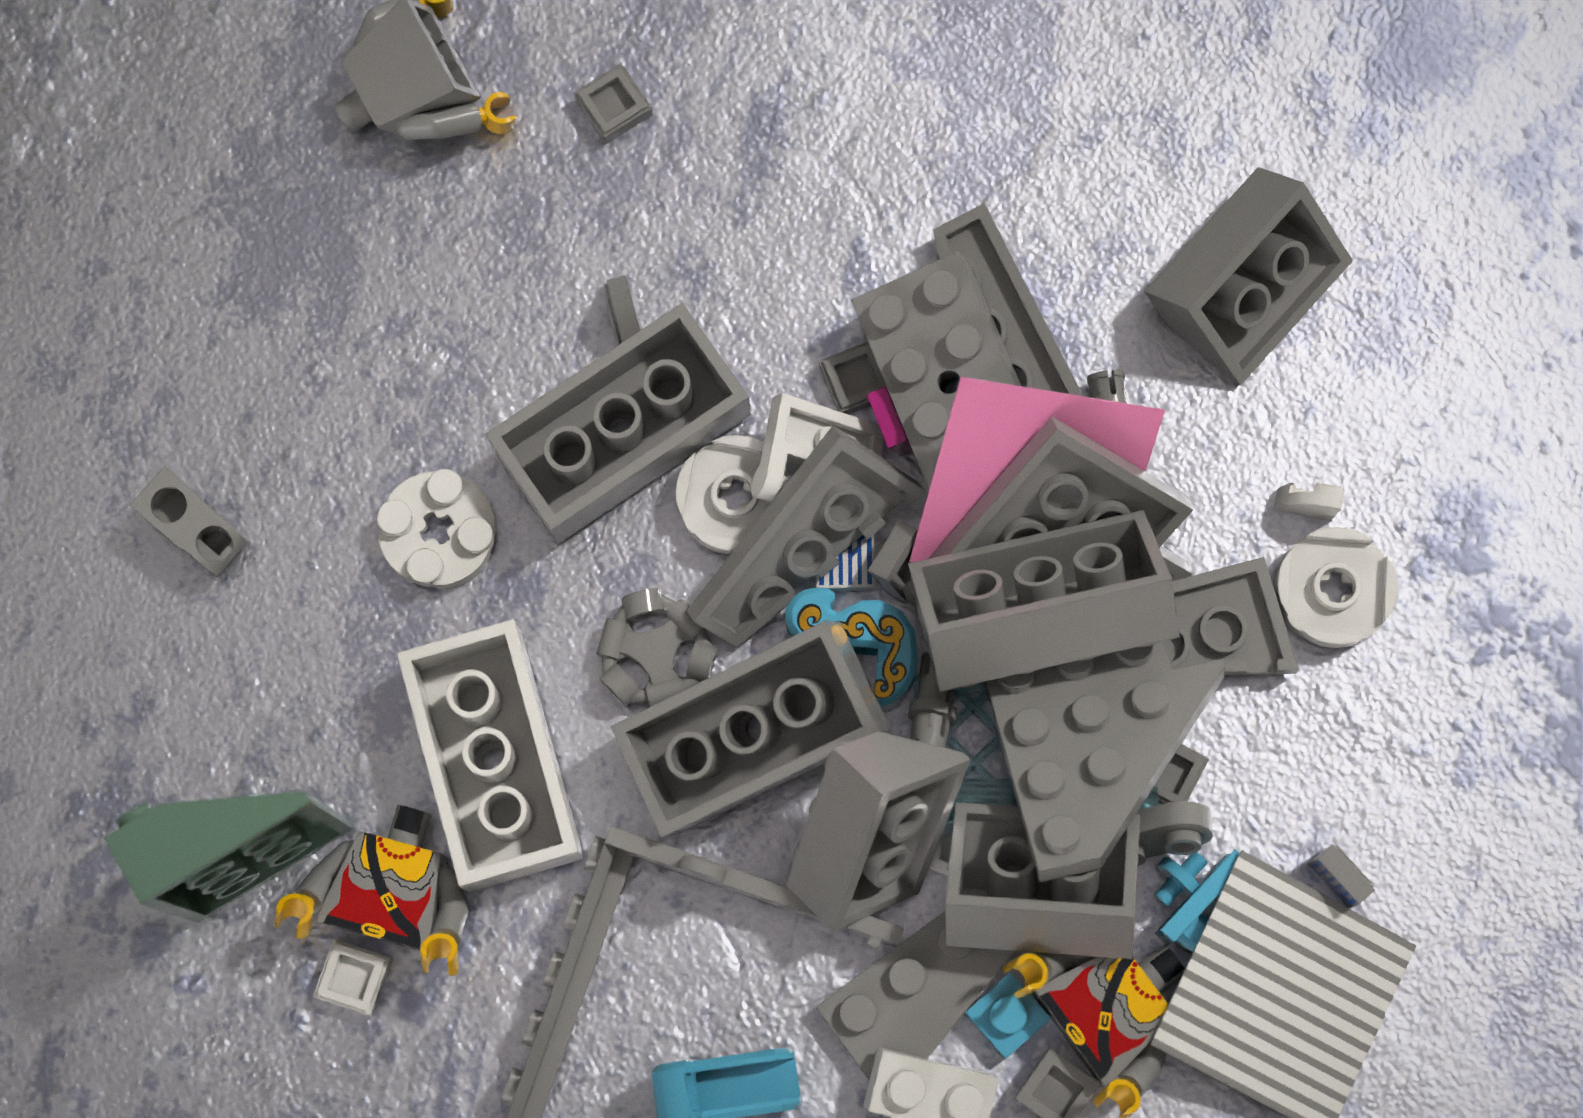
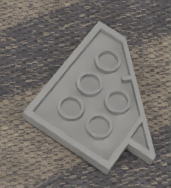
(1092, 745)

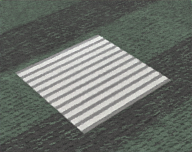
(1283, 993)

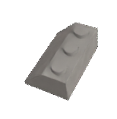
(1250, 273)
(874, 825)
(1003, 906)

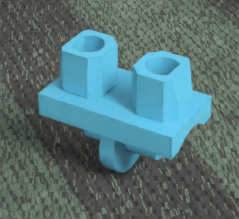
(1188, 921)

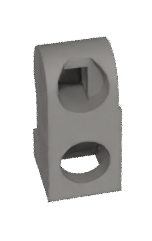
(188, 521)

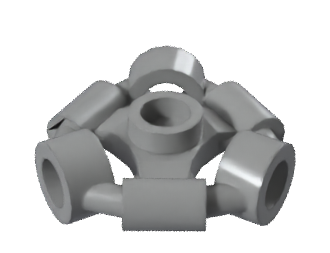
(653, 649)

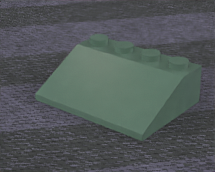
(213, 851)

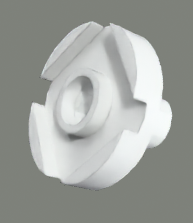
(700, 482)
(427, 562)
(1360, 564)

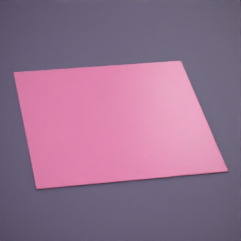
(995, 423)

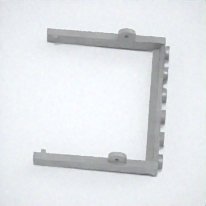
(590, 920)

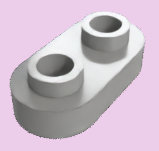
(1173, 829)

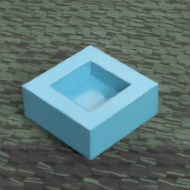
(1005, 1018)

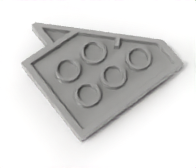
(1065, 483)

